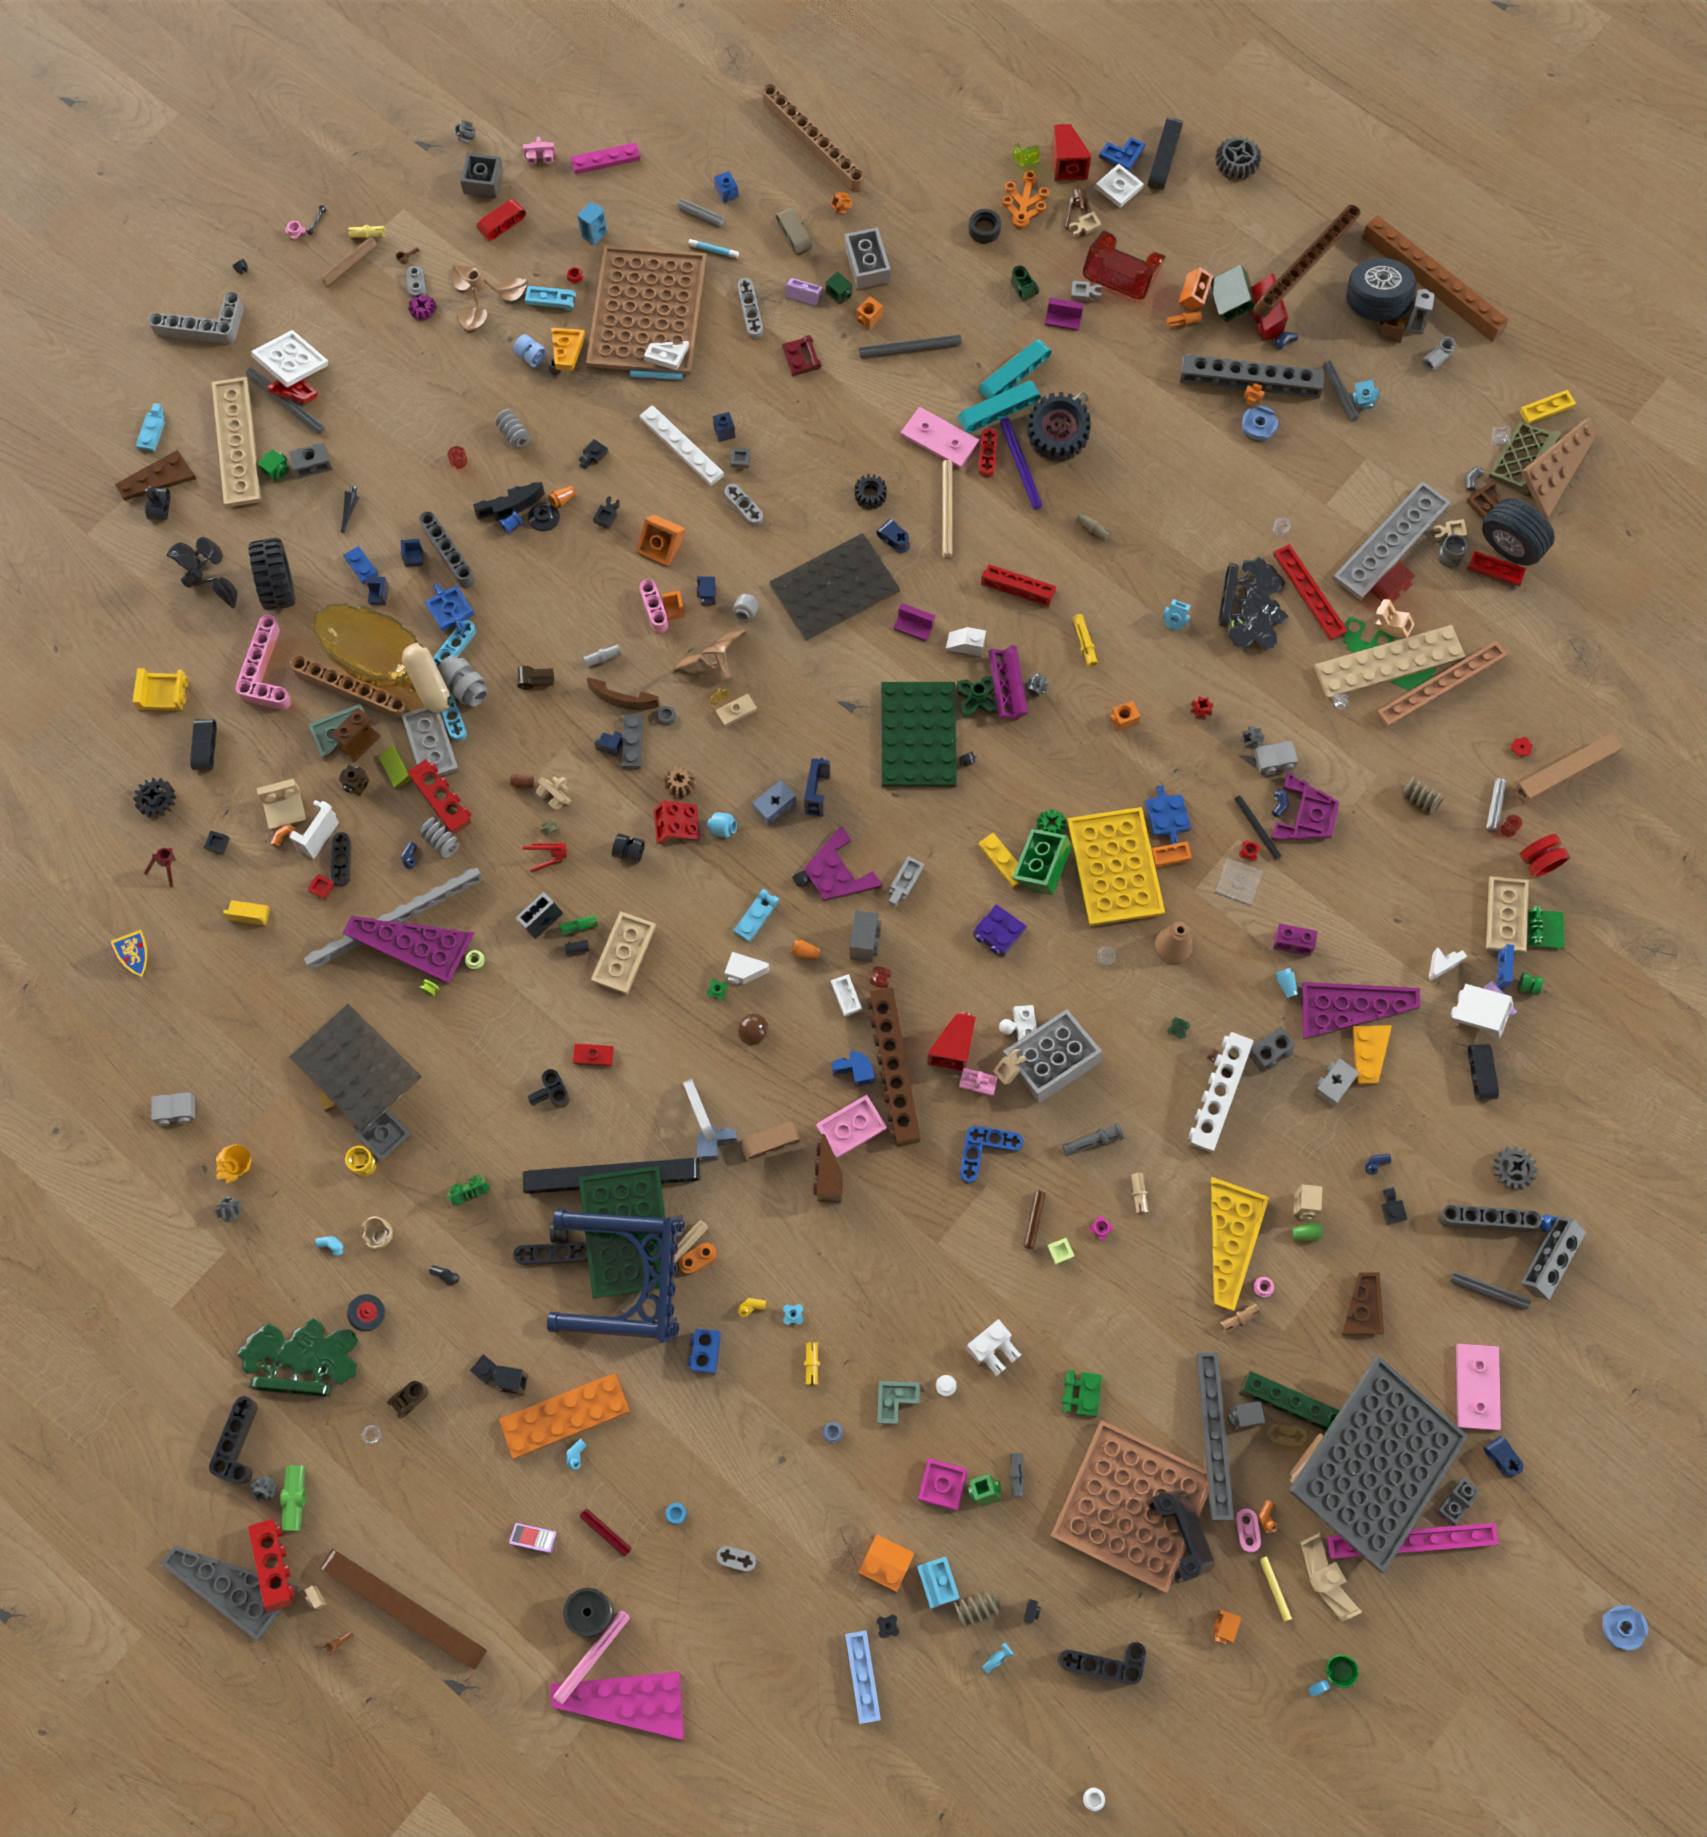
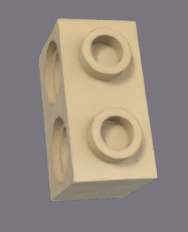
(1307, 1202)

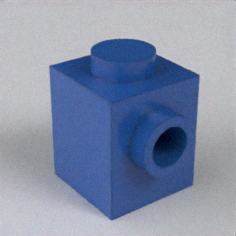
(726, 187)

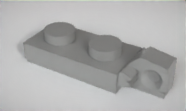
(905, 880)

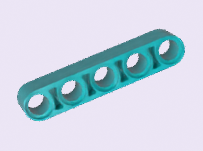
(1015, 369)
(999, 406)

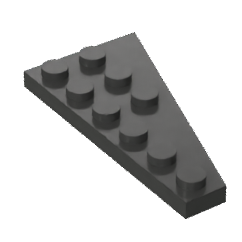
(225, 1587)

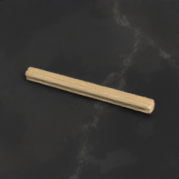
(947, 509)
(683, 1246)

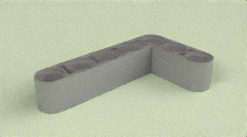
(202, 329)

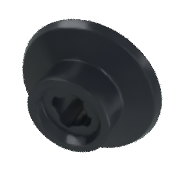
(544, 523)

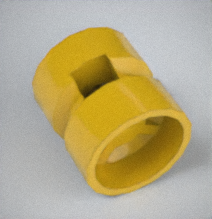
(360, 1161)

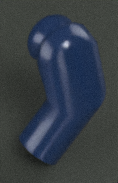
(1283, 338)
(1283, 803)

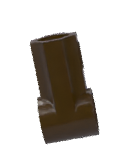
(529, 677)

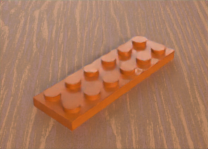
(564, 1415)

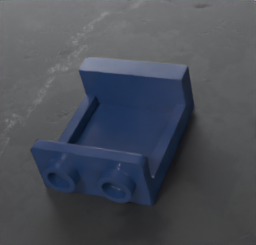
(814, 803)

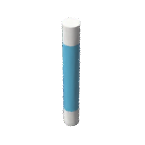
(712, 248)

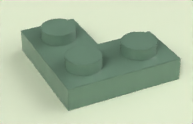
(891, 1395)

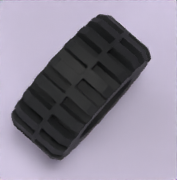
(271, 574)

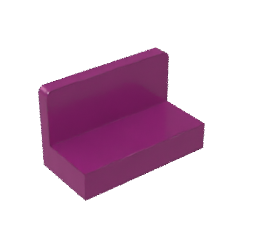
(1064, 314)
(914, 622)

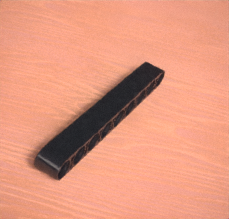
(568, 1178)

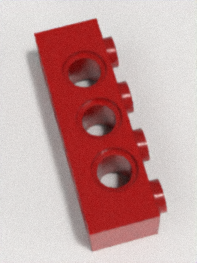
(428, 770)
(260, 1534)

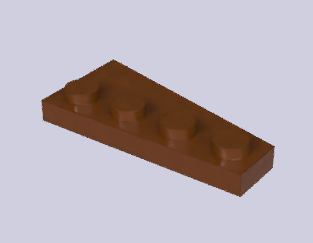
(162, 473)

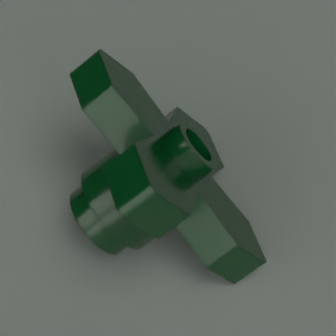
(977, 696)

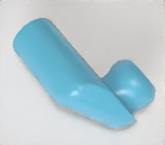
(331, 1242)
(573, 1454)

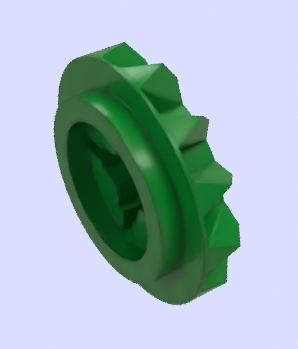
(1042, 821)

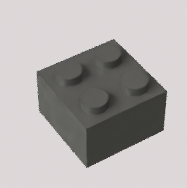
(481, 175)
(865, 936)

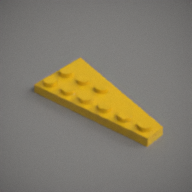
(1235, 1227)

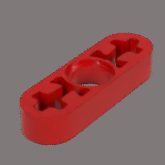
(986, 446)

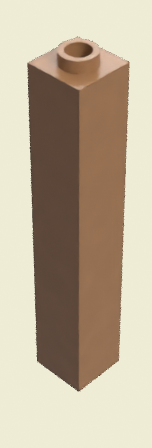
(1568, 768)

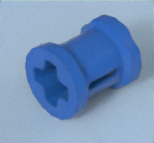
(511, 522)

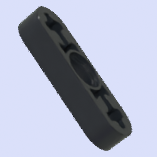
(336, 851)

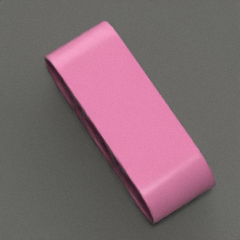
(653, 598)

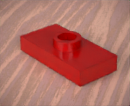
(593, 1054)

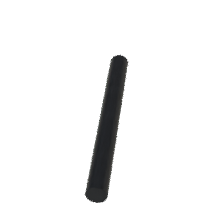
(1258, 828)

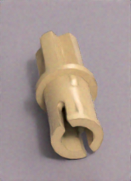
(1139, 1193)

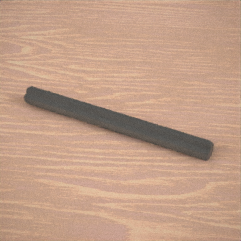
(912, 345)
(291, 405)

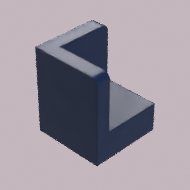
(411, 552)
(377, 590)
(609, 743)

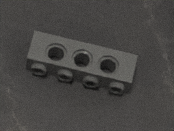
(1553, 1257)

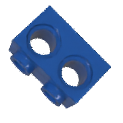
(710, 1351)

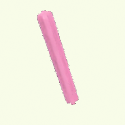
(591, 1657)

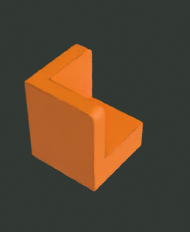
(673, 605)

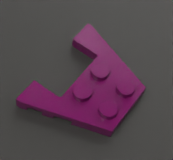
(1315, 813)
(831, 875)

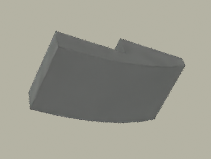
(1458, 1501)

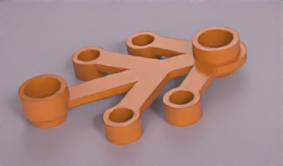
(1021, 217)

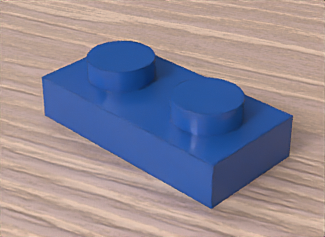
(360, 564)

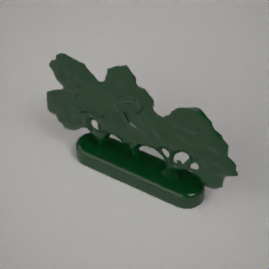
(304, 1352)

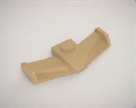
(1327, 1579)

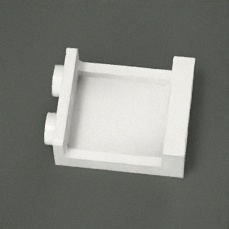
(318, 832)
(1482, 1009)

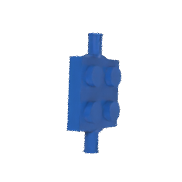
(449, 608)
(1167, 815)

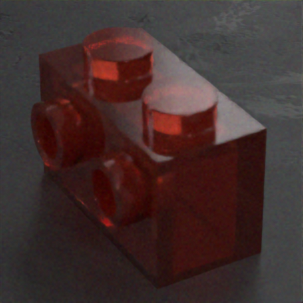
(1393, 582)

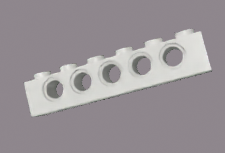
(1242, 1047)

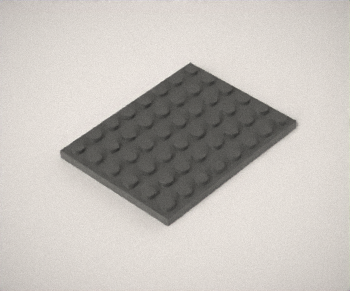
(1378, 1464)

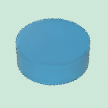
(676, 1513)
(1318, 1688)

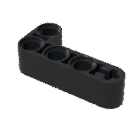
(238, 1439)
(1101, 1662)

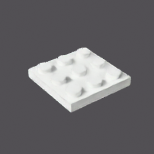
(289, 358)

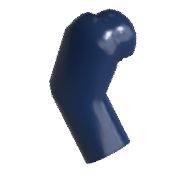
(407, 855)
(1375, 1161)

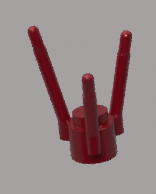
(164, 858)

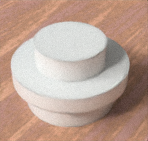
(946, 1385)
(1094, 1799)

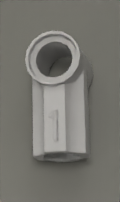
(1439, 354)

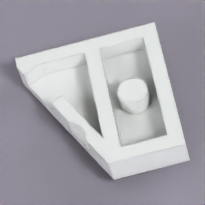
(666, 354)

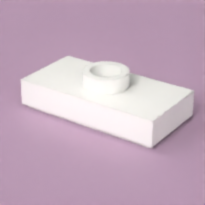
(846, 995)

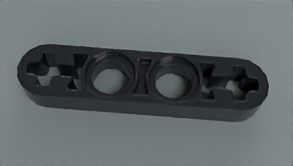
(553, 1253)

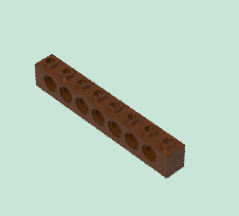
(886, 999)

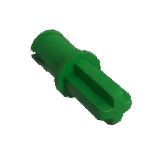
(578, 925)

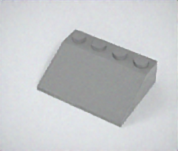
(1055, 1056)

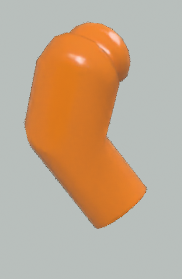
(281, 833)
(1265, 1517)

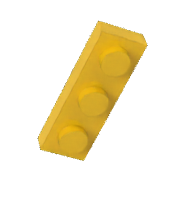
(1547, 407)
(1000, 857)

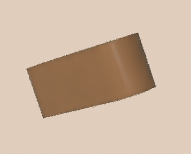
(769, 1141)

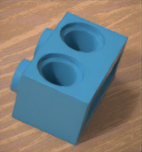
(592, 223)

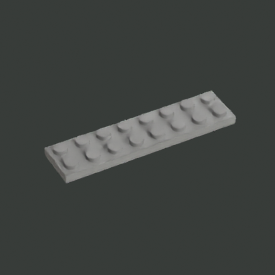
(1391, 540)

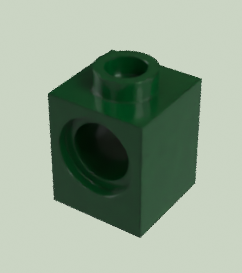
(838, 288)

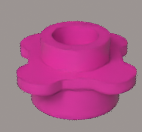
(1100, 1222)

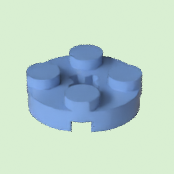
(1255, 431)
(1636, 1634)

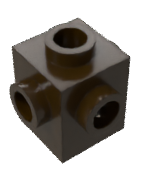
(354, 780)

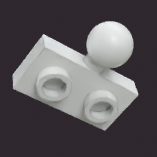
(1024, 1022)

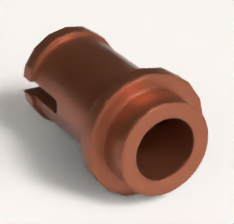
(521, 780)

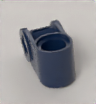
(894, 536)
(1503, 1455)

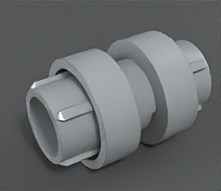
(467, 685)

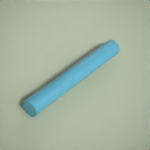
(656, 374)

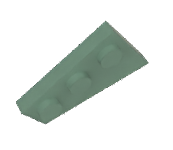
(324, 727)

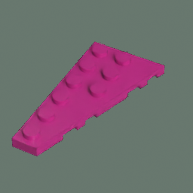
(634, 1701)

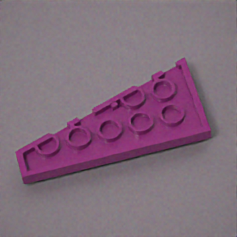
(419, 946)
(1341, 1006)

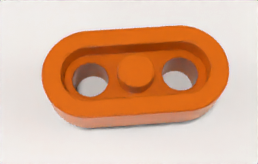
(698, 1259)

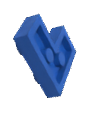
(1125, 157)

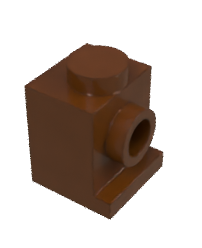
(1393, 329)

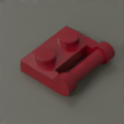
(795, 356)

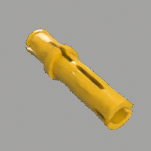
(1087, 647)

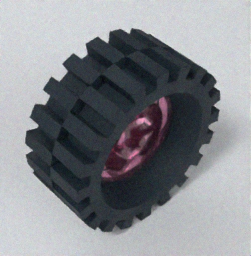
(1055, 409)

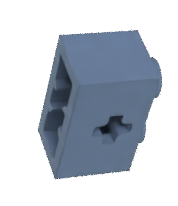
(777, 794)

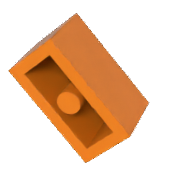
(1195, 289)

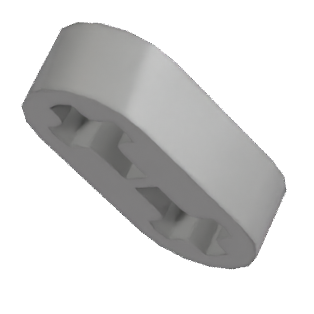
(734, 1563)

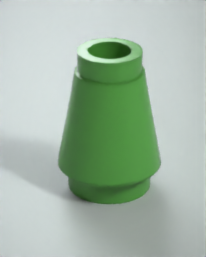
(1308, 1232)

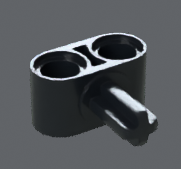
(157, 503)
(550, 1090)

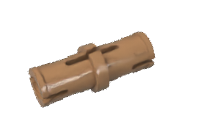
(1240, 1318)

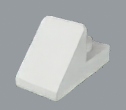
(1442, 964)

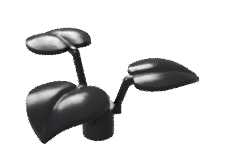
(185, 556)

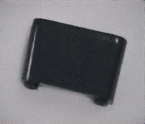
(1199, 1555)

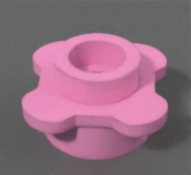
(294, 229)

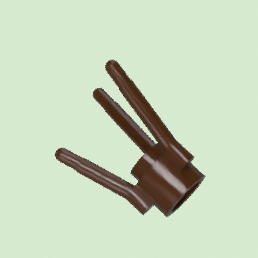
(1079, 199)

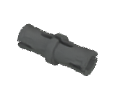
(1017, 1474)

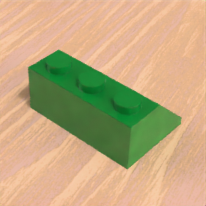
(1042, 861)

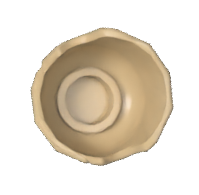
(377, 1232)

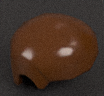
(752, 1029)

